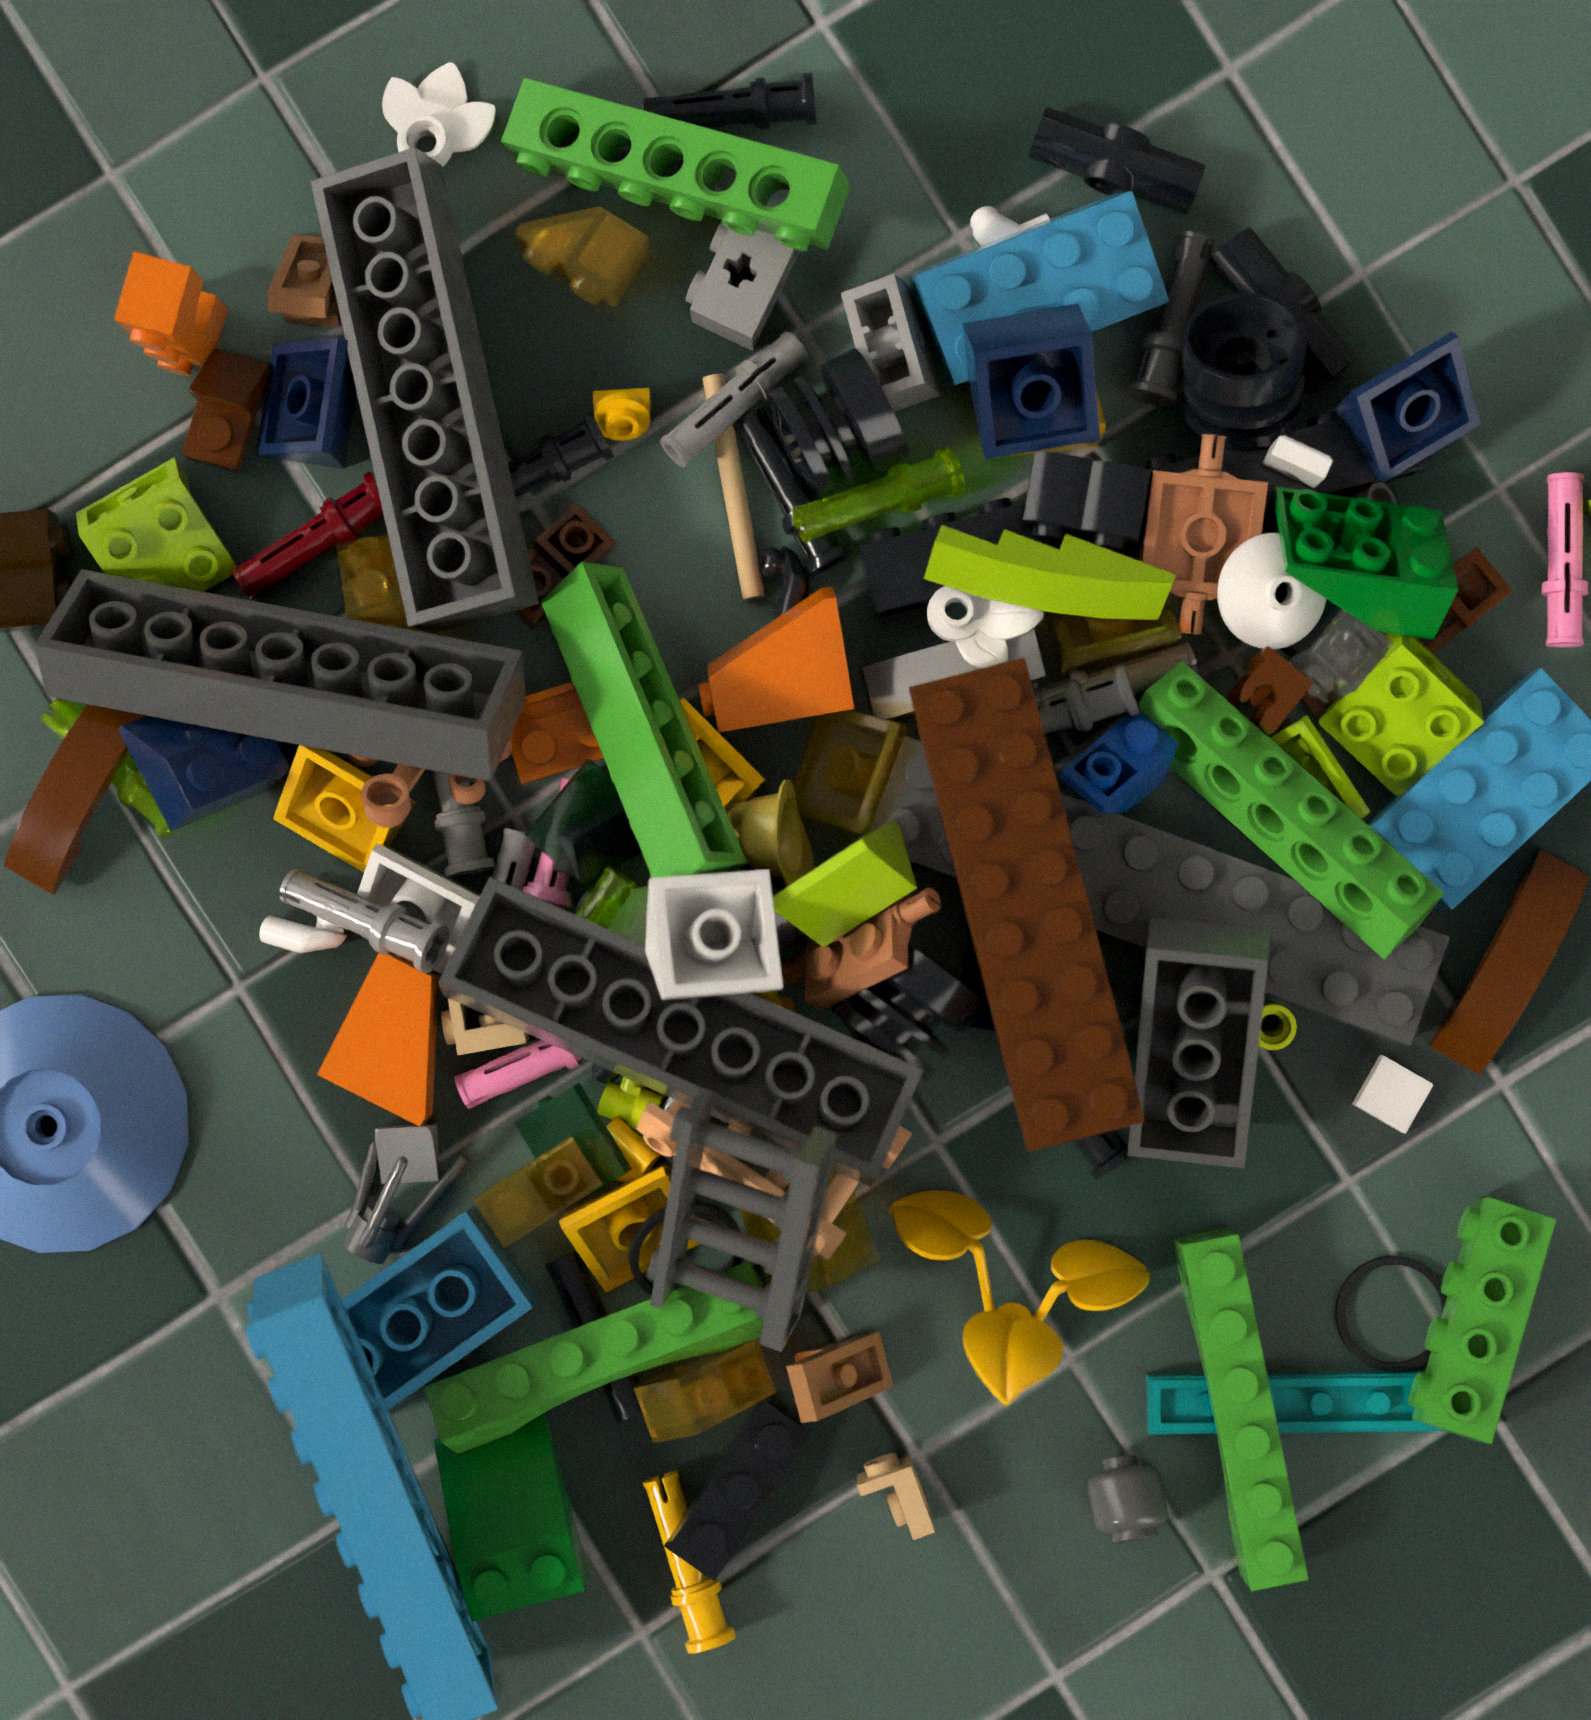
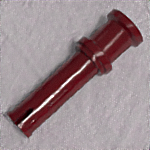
(337, 523)

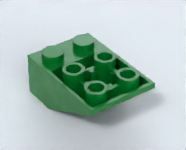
(1369, 558)

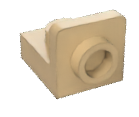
(489, 1036)
(908, 1500)

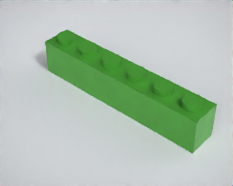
(640, 725)

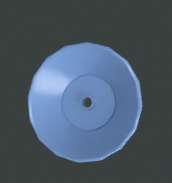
(115, 1115)

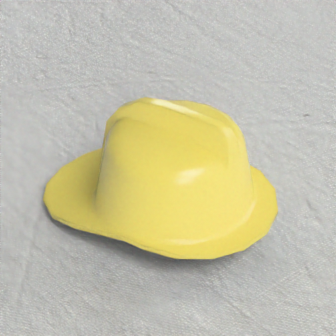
(773, 834)

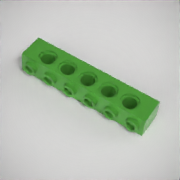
(548, 114)
(1289, 813)

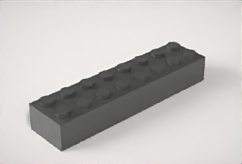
(424, 392)
(283, 674)
(602, 1003)

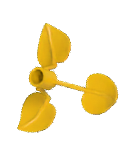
(1008, 1343)

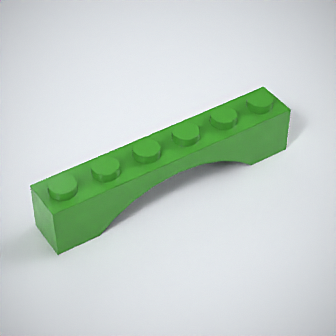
(526, 1383)
(1242, 1408)

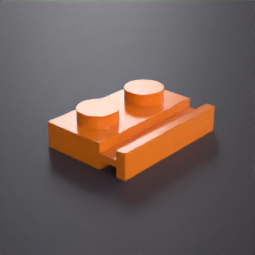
(552, 735)

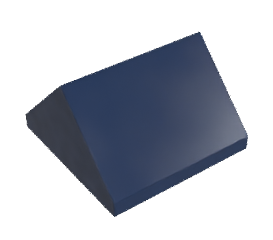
(308, 403)
(1412, 408)

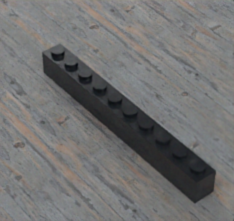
(897, 562)

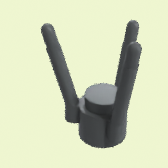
(374, 1228)

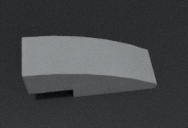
(890, 679)

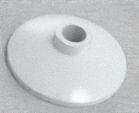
(1249, 599)

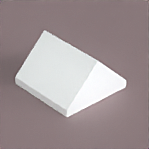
(421, 890)
(712, 934)

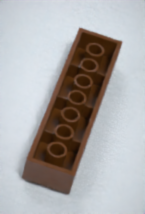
(1026, 905)

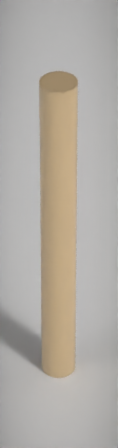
(736, 503)

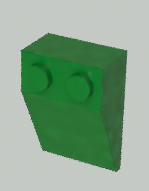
(511, 1522)

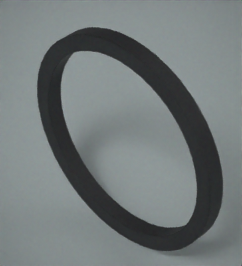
(658, 1217)
(1341, 1307)

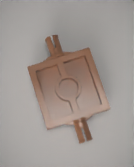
(1196, 524)
(861, 955)

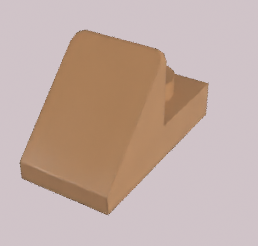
(304, 284)
(838, 1375)

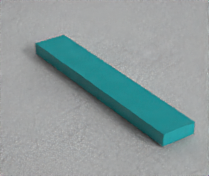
(1300, 1401)

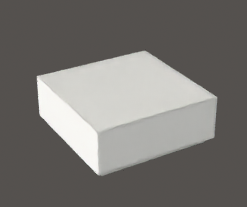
(1297, 461)
(1392, 1094)

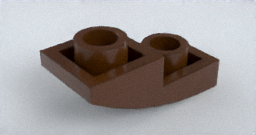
(559, 551)

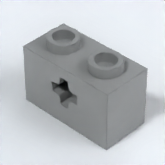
(741, 311)
(892, 340)

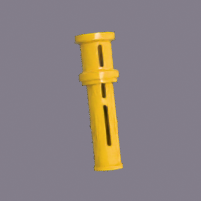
(693, 1590)

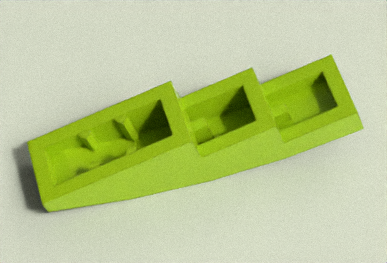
(1032, 575)

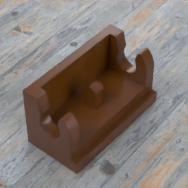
(1271, 686)

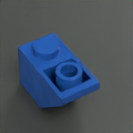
(1122, 765)

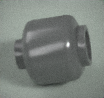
(1127, 1500)

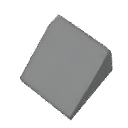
(415, 1144)

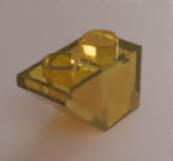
(589, 248)
(371, 583)
(538, 1191)
(704, 1392)

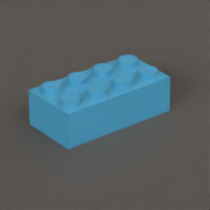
(1081, 257)
(1491, 788)
(437, 1305)

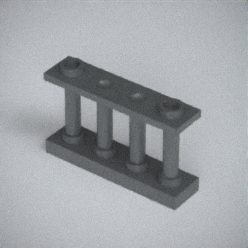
(795, 1213)

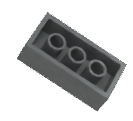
(1199, 1041)

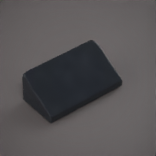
(599, 842)

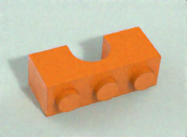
(170, 313)

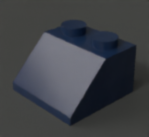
(1032, 380)
(200, 767)

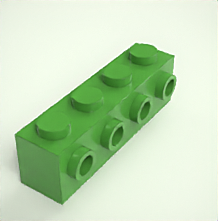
(1482, 1319)

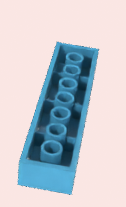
(371, 1491)

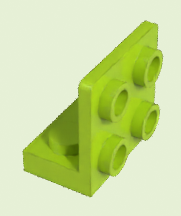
(155, 533)
(1404, 715)

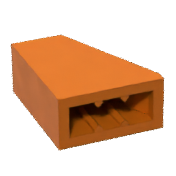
(782, 670)
(389, 1040)

